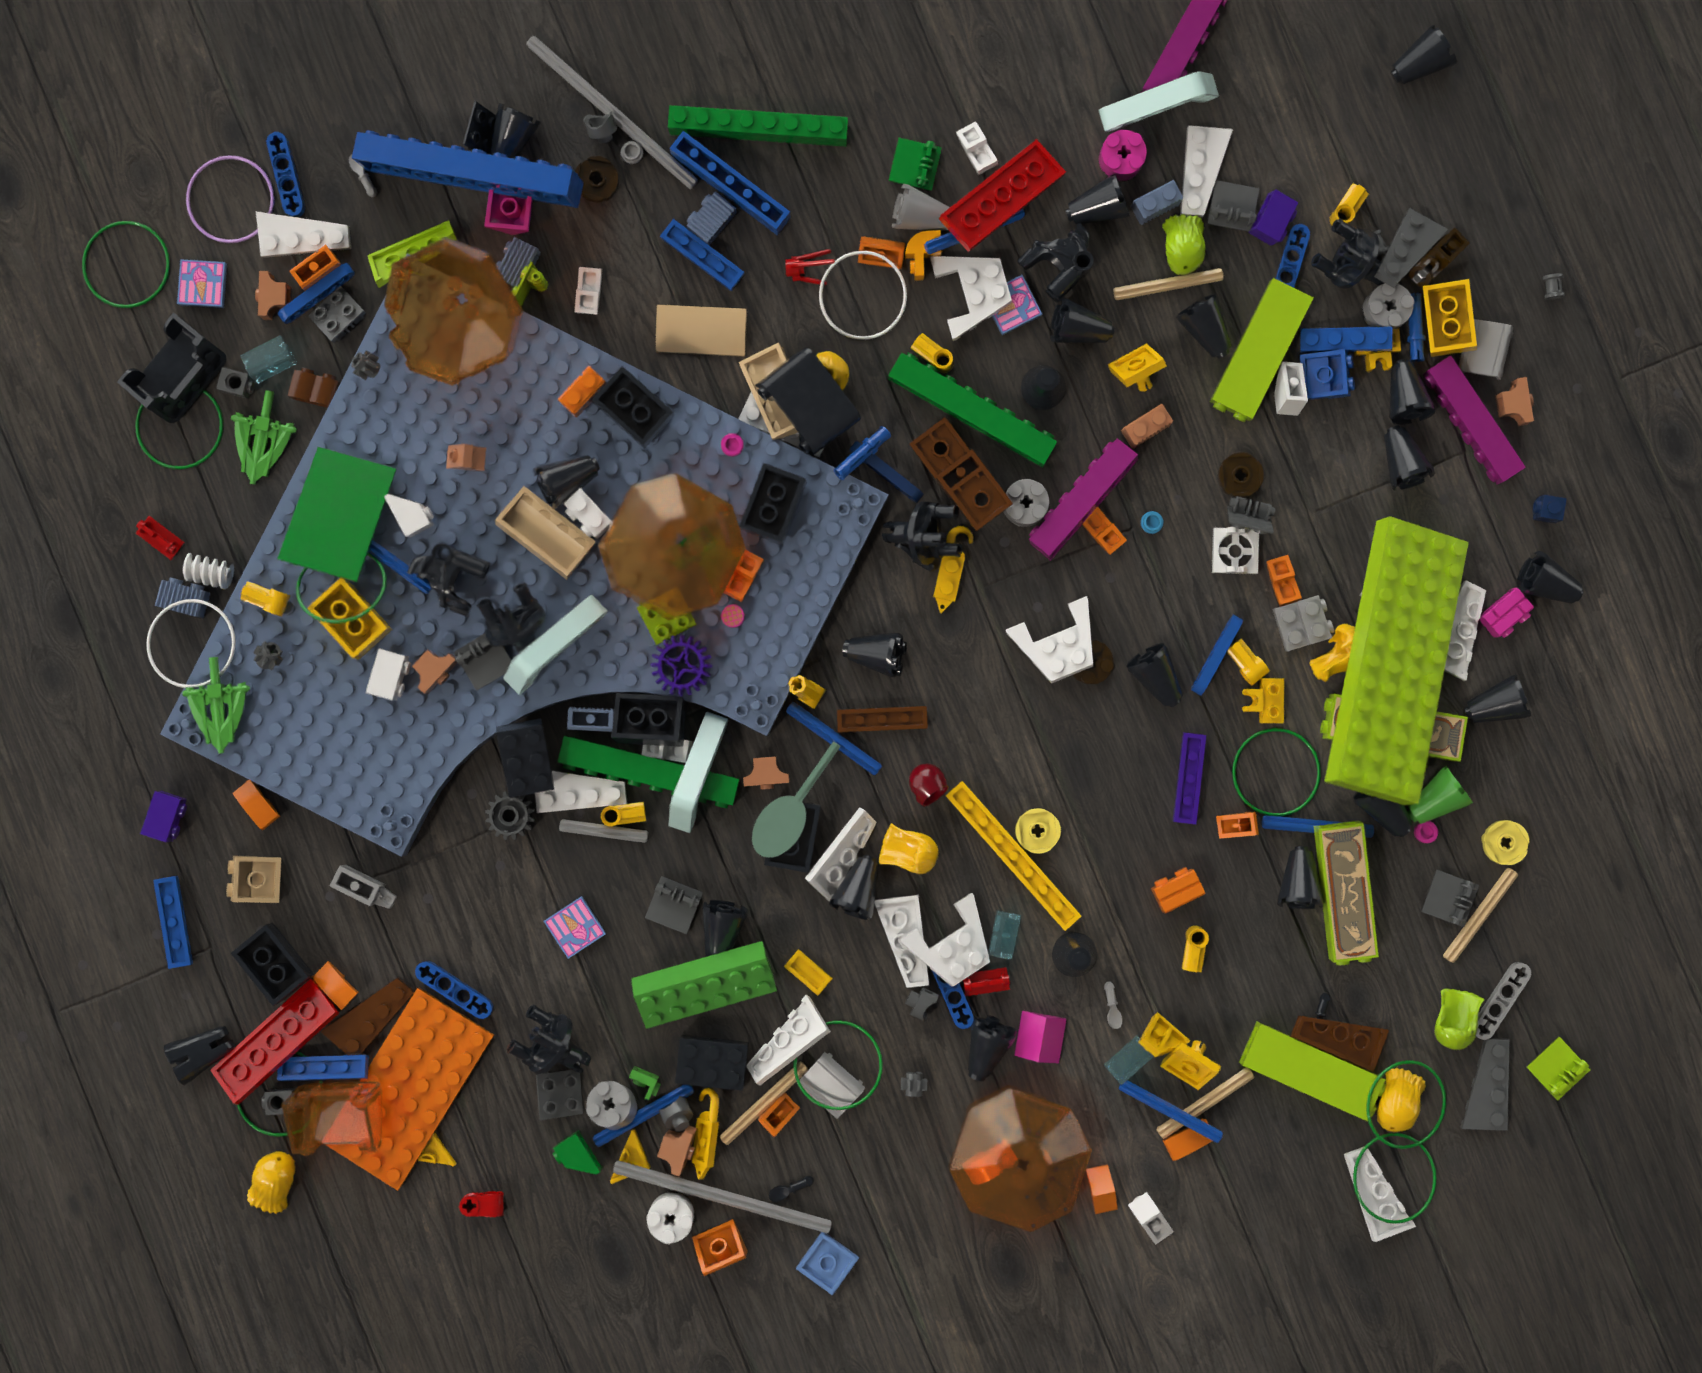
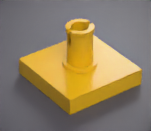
(1137, 367)
(1190, 1064)

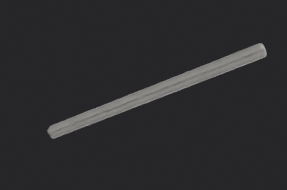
(606, 107)
(722, 1196)

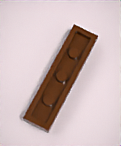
(882, 719)

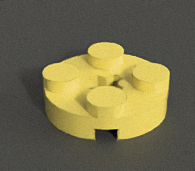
(1045, 820)
(1492, 842)

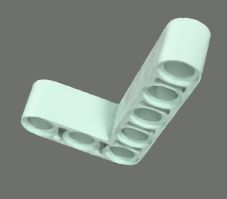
(1192, 87)
(535, 657)
(695, 772)

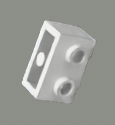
(588, 513)
(388, 675)

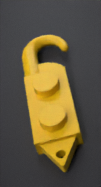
(950, 571)
(706, 1135)

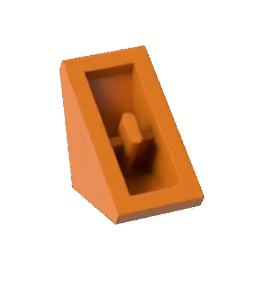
(1237, 825)
(778, 1114)
(1101, 1189)

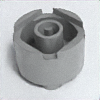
(1400, 306)
(1035, 494)
(599, 1102)

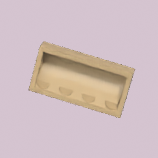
(701, 330)
(755, 369)
(545, 532)

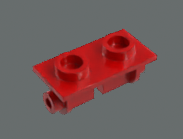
(159, 537)
(987, 982)

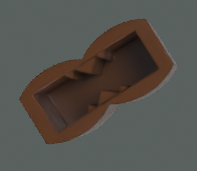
(313, 388)

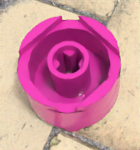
(1133, 148)

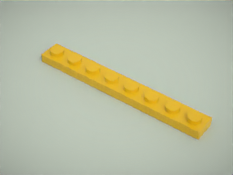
(1013, 855)

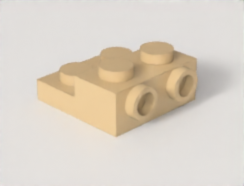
(254, 879)

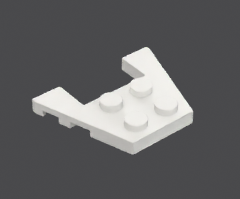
(982, 285)
(1062, 652)
(958, 953)

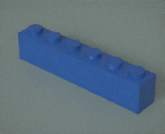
(730, 183)

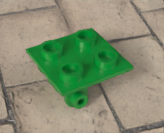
(915, 163)

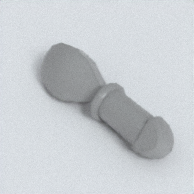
(364, 177)
(1114, 1016)

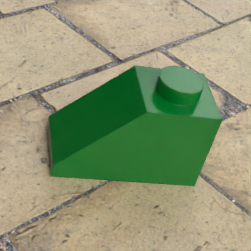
(576, 1154)

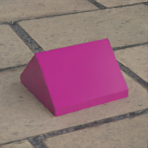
(508, 213)
(1040, 1037)

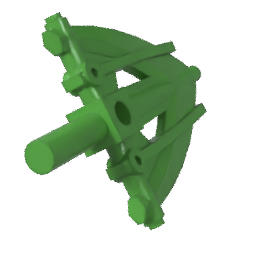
(255, 461)
(218, 731)

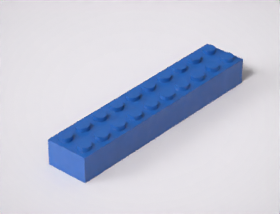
(468, 169)

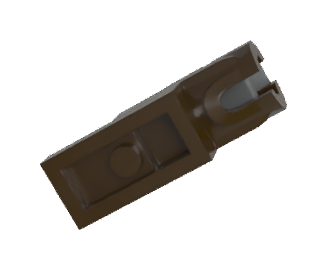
(1438, 258)

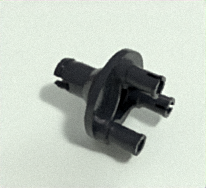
(1354, 257)
(924, 532)
(515, 625)
(550, 1045)

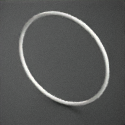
(904, 297)
(173, 605)

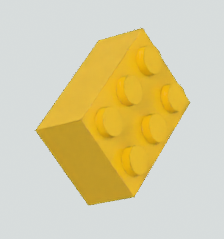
(1450, 318)
(344, 602)

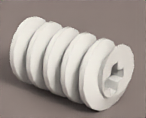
(207, 573)

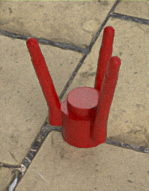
(797, 266)

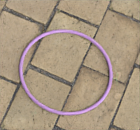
(194, 177)

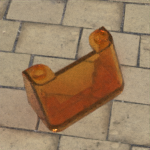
(334, 1115)

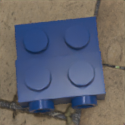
(1328, 374)

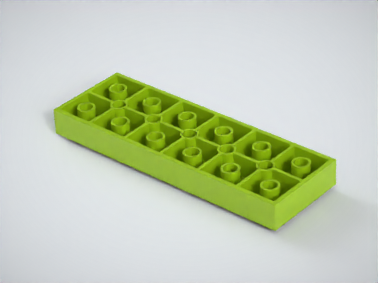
(1397, 661)

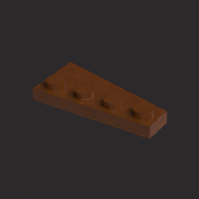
(364, 1023)
(1346, 1041)

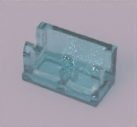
(268, 359)
(1004, 934)
(1128, 1060)

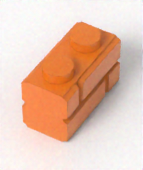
(315, 267)
(582, 391)
(1177, 890)

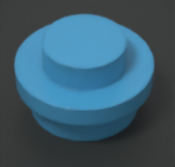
(1152, 522)

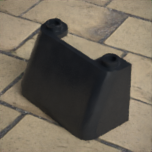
(176, 372)
(809, 400)

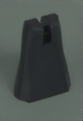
(197, 1053)

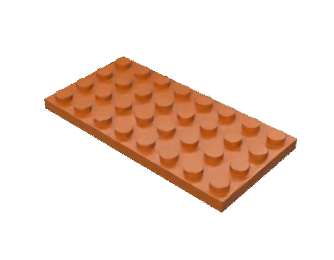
(420, 1077)

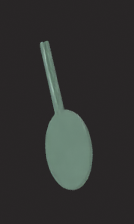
(785, 817)

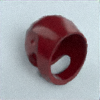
(927, 783)

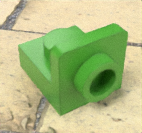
(642, 1078)

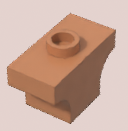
(271, 295)
(1516, 402)
(466, 457)
(433, 670)
(766, 774)
(677, 1149)

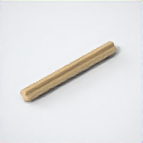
(1168, 284)
(1480, 915)
(1208, 1100)
(762, 1104)

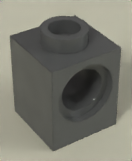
(226, 381)
(268, 1100)

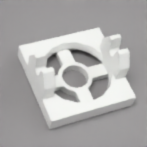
(1220, 567)

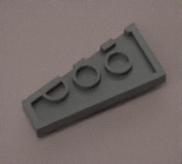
(1411, 242)
(1489, 1094)

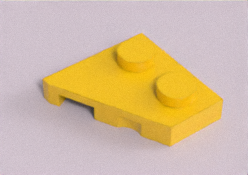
(1161, 1036)

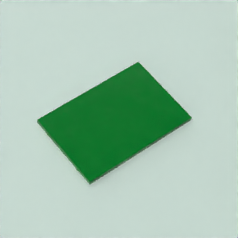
(337, 514)

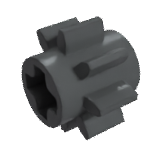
(365, 365)
(268, 655)
(914, 1084)

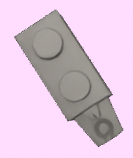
(362, 887)

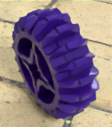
(678, 675)

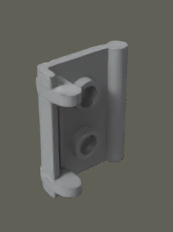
(1491, 351)
(831, 1084)

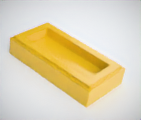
(808, 972)

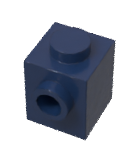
(1549, 509)

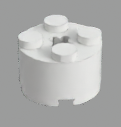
(669, 1230)

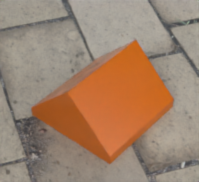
(719, 1247)

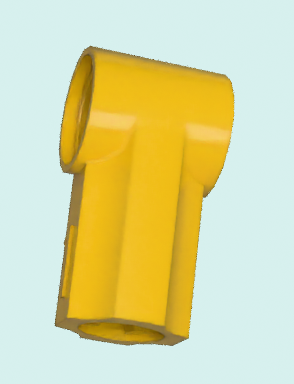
(1350, 203)
(931, 352)
(270, 600)
(1251, 666)
(806, 690)
(626, 813)
(1194, 951)

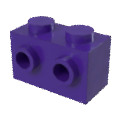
(1274, 218)
(164, 816)

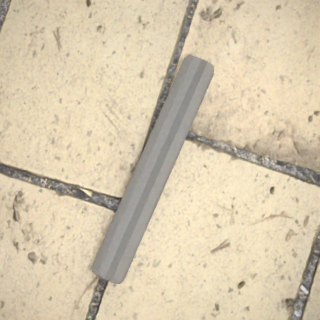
(603, 830)

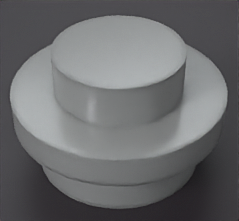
(631, 152)

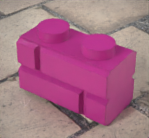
(1506, 613)

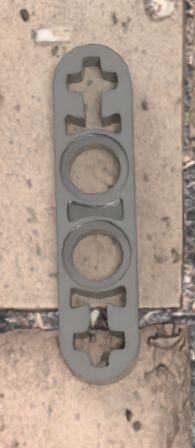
(1504, 1003)

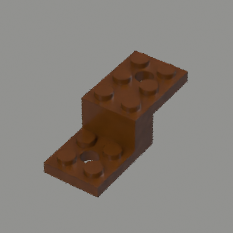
(960, 474)

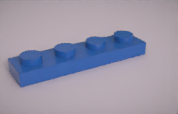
(702, 254)
(1346, 338)
(173, 922)
(324, 1068)

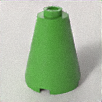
(1439, 798)

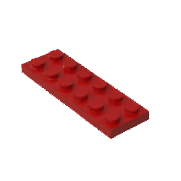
(1002, 195)
(274, 1041)

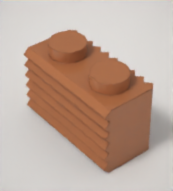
(1147, 426)

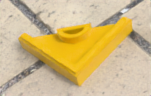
(436, 1153)
(633, 1154)

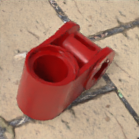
(487, 1204)

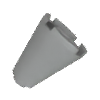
(917, 211)

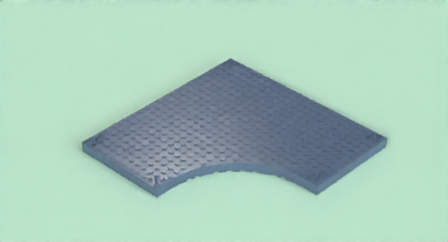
(385, 761)

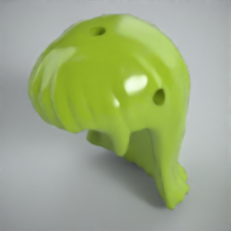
(1184, 243)
(1457, 1018)

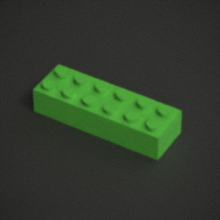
(703, 984)

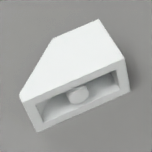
(1290, 389)
(410, 515)
(1150, 1218)

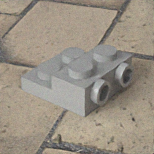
(1303, 623)

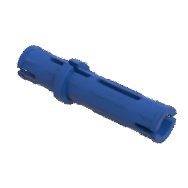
(1416, 331)
(869, 446)

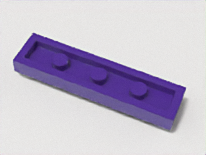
(1189, 778)

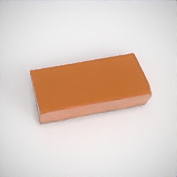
(890, 249)

